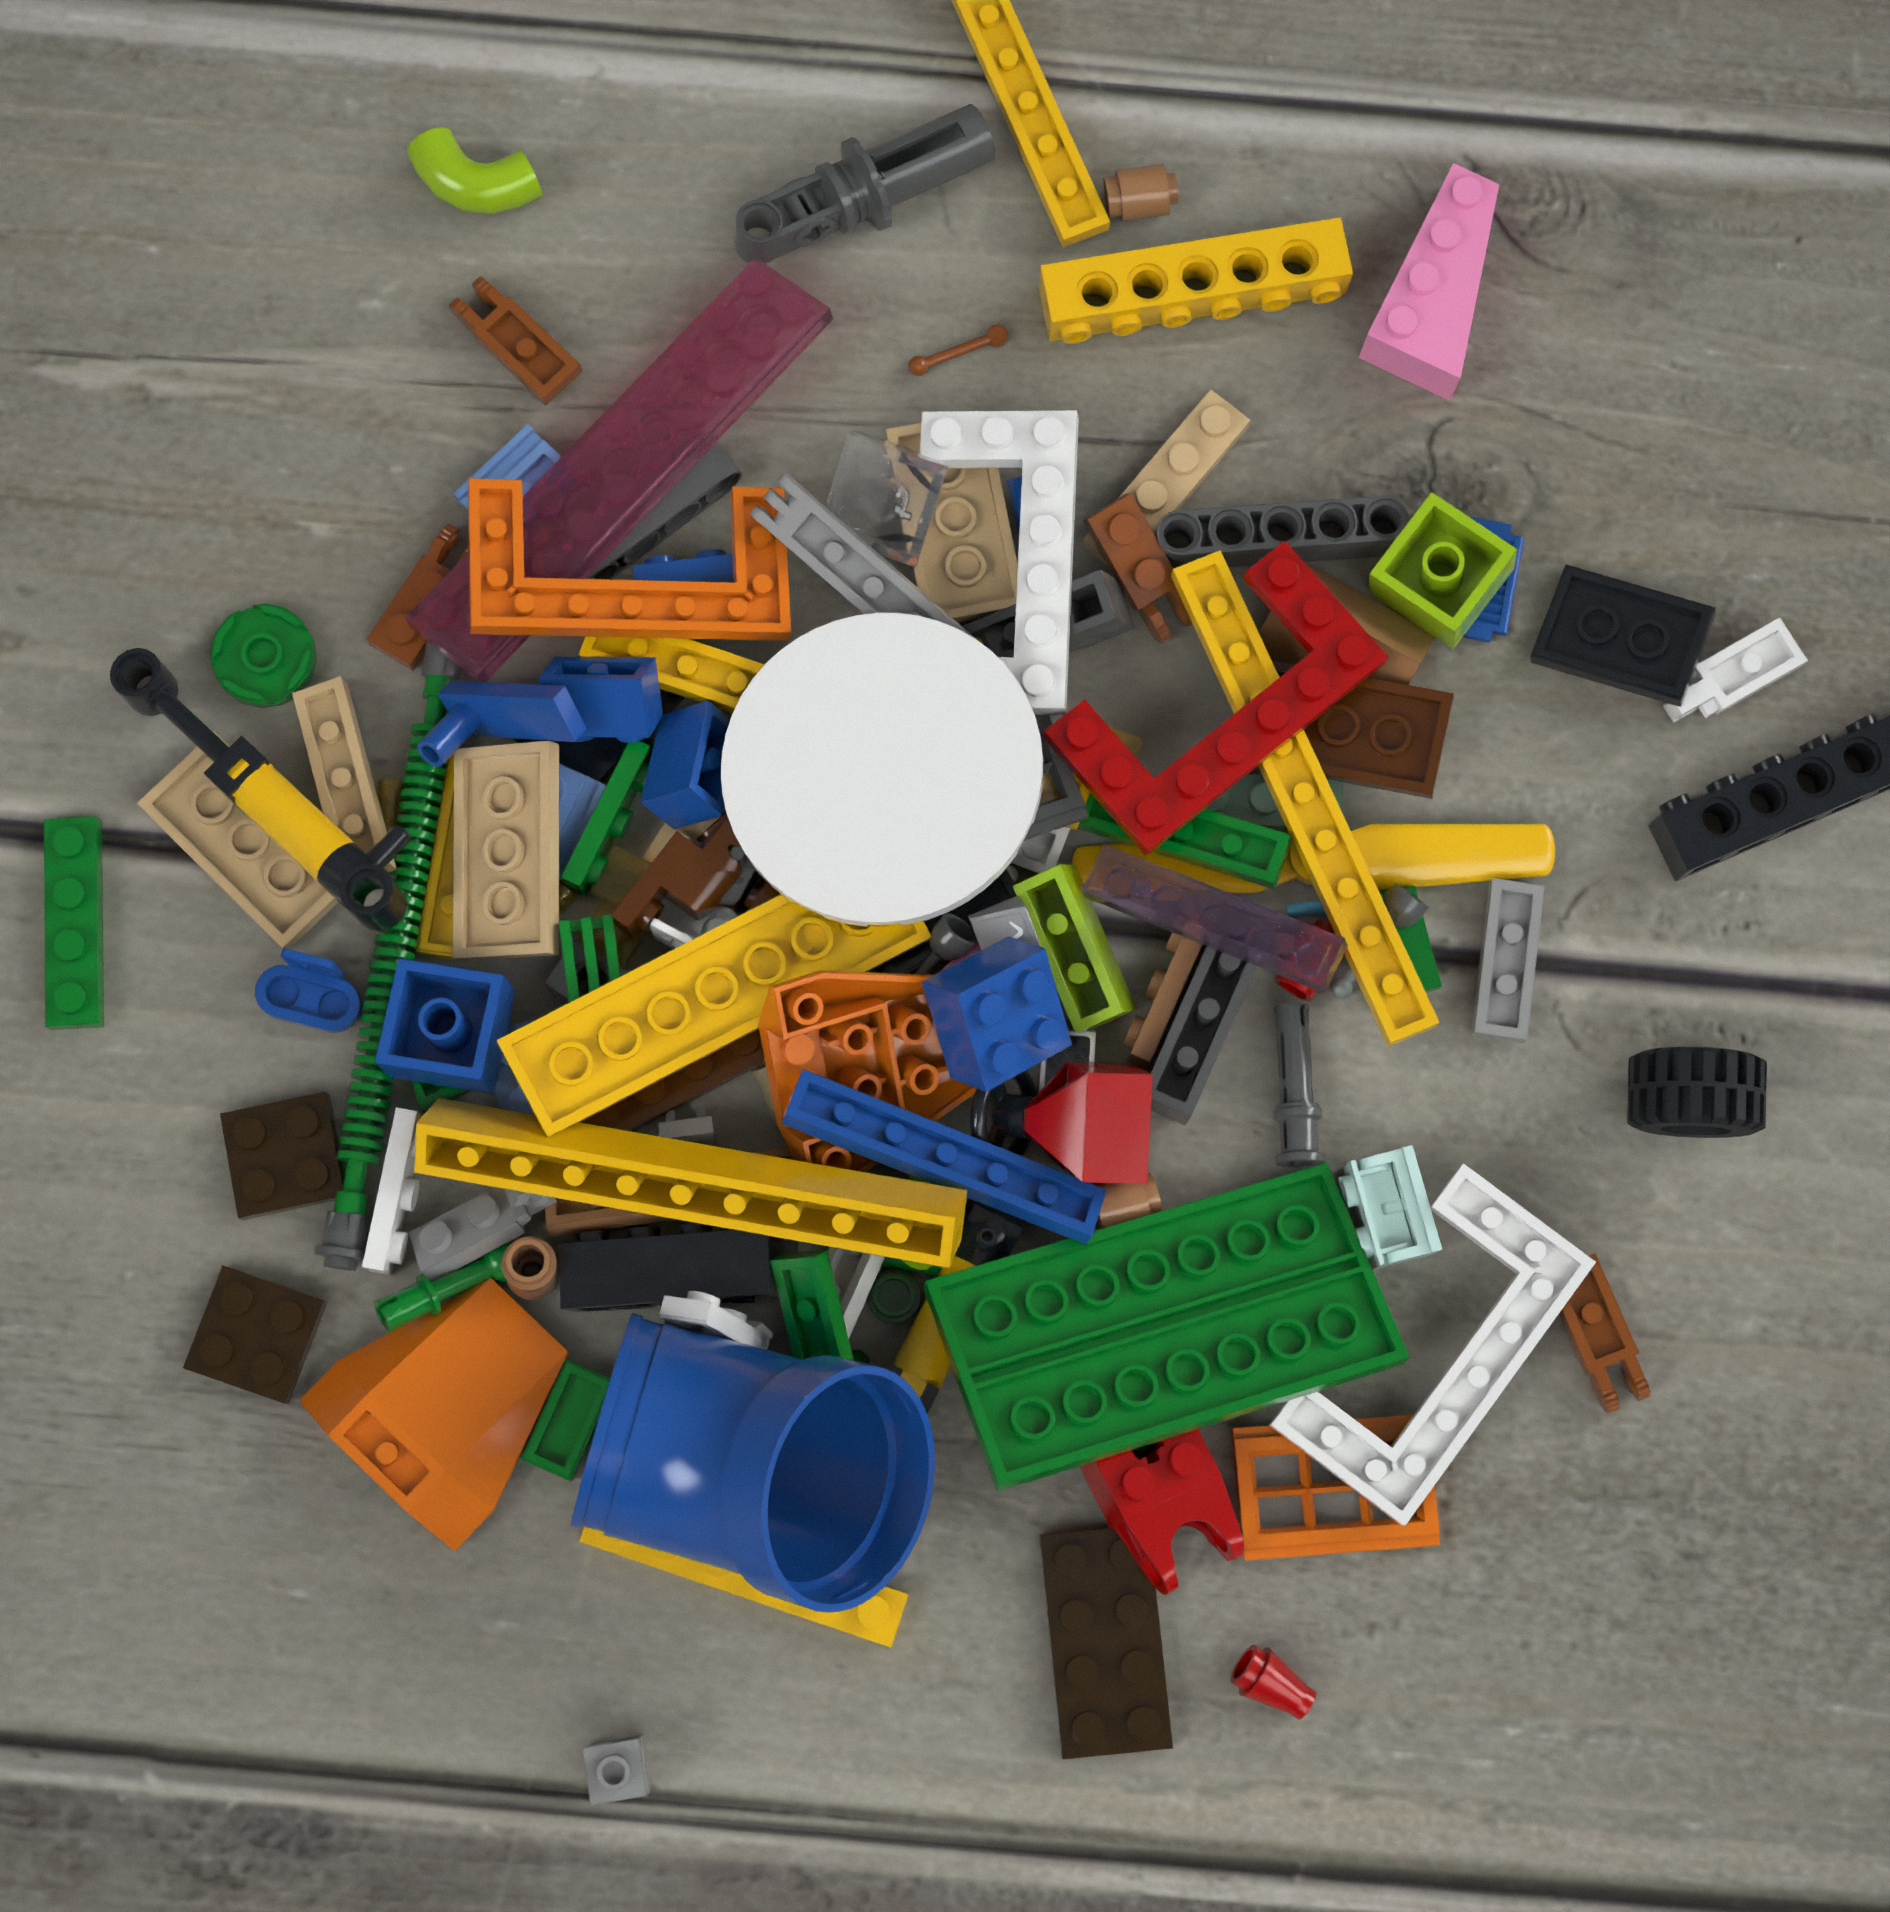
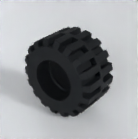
(1697, 1092)

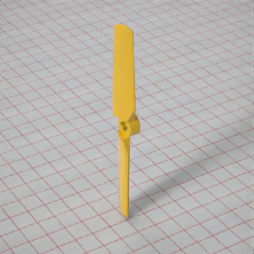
(1396, 853)

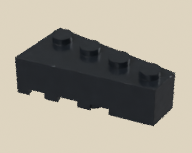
(646, 1266)

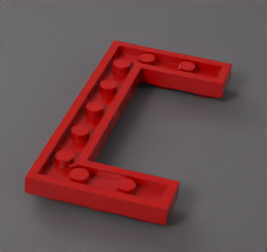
(1160, 806)

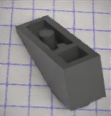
(1096, 615)

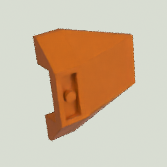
(863, 1034)
(443, 1406)

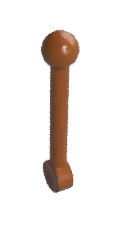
(996, 338)

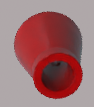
(1271, 1682)

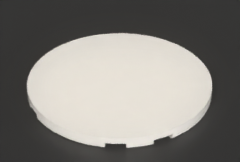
(882, 769)

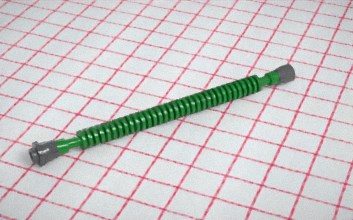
(346, 1225)

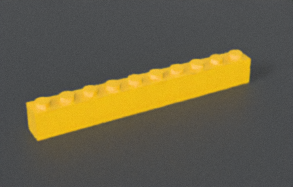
(692, 1182)

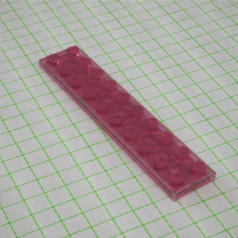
(638, 449)

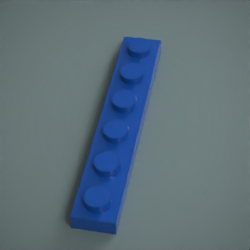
(944, 1156)

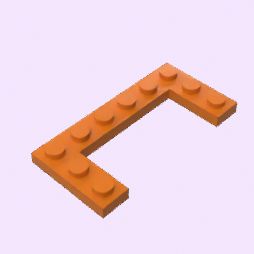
(519, 605)

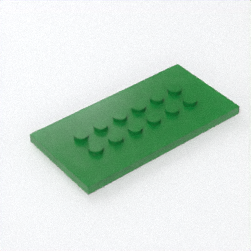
(1163, 1325)

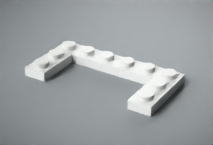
(1047, 453)
(1545, 1278)

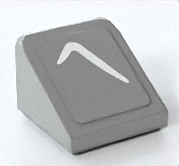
(1002, 921)

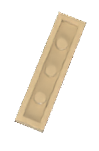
(1183, 461)
(340, 762)

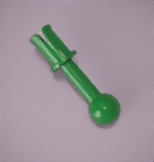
(425, 1296)

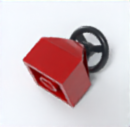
(1085, 1118)

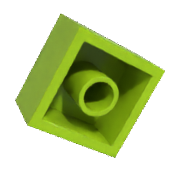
(1442, 570)

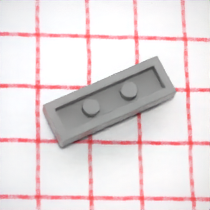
(1507, 960)

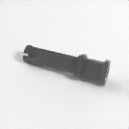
(1297, 1110)

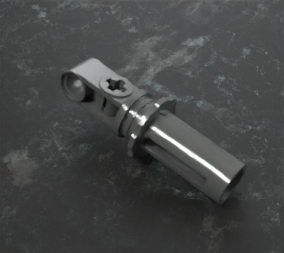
(864, 184)

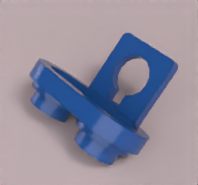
(309, 993)

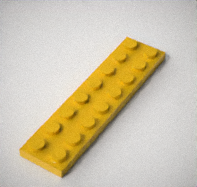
(683, 1006)

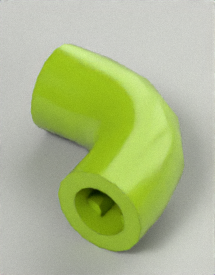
(472, 184)

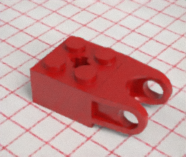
(1156, 1497)

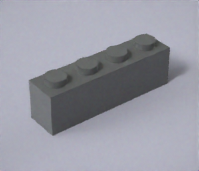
(1198, 1033)

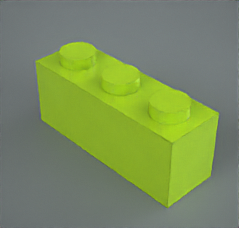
(1076, 948)

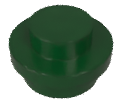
(894, 1296)

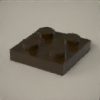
(283, 1155)
(255, 1335)

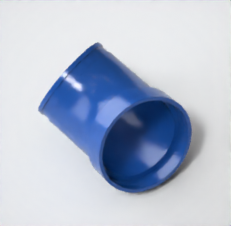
(760, 1464)

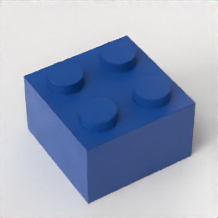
(997, 1013)
(445, 1026)

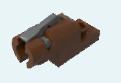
(689, 877)

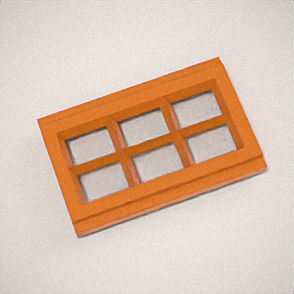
(1302, 1509)

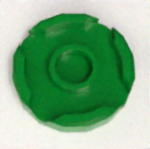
(263, 655)

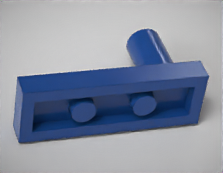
(500, 712)

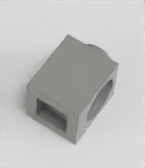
(617, 1770)

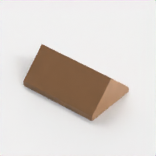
(1395, 634)

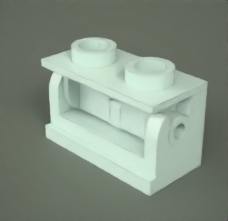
(1390, 1207)

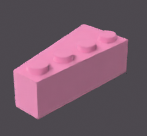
(1433, 299)

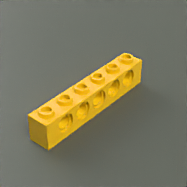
(1314, 245)

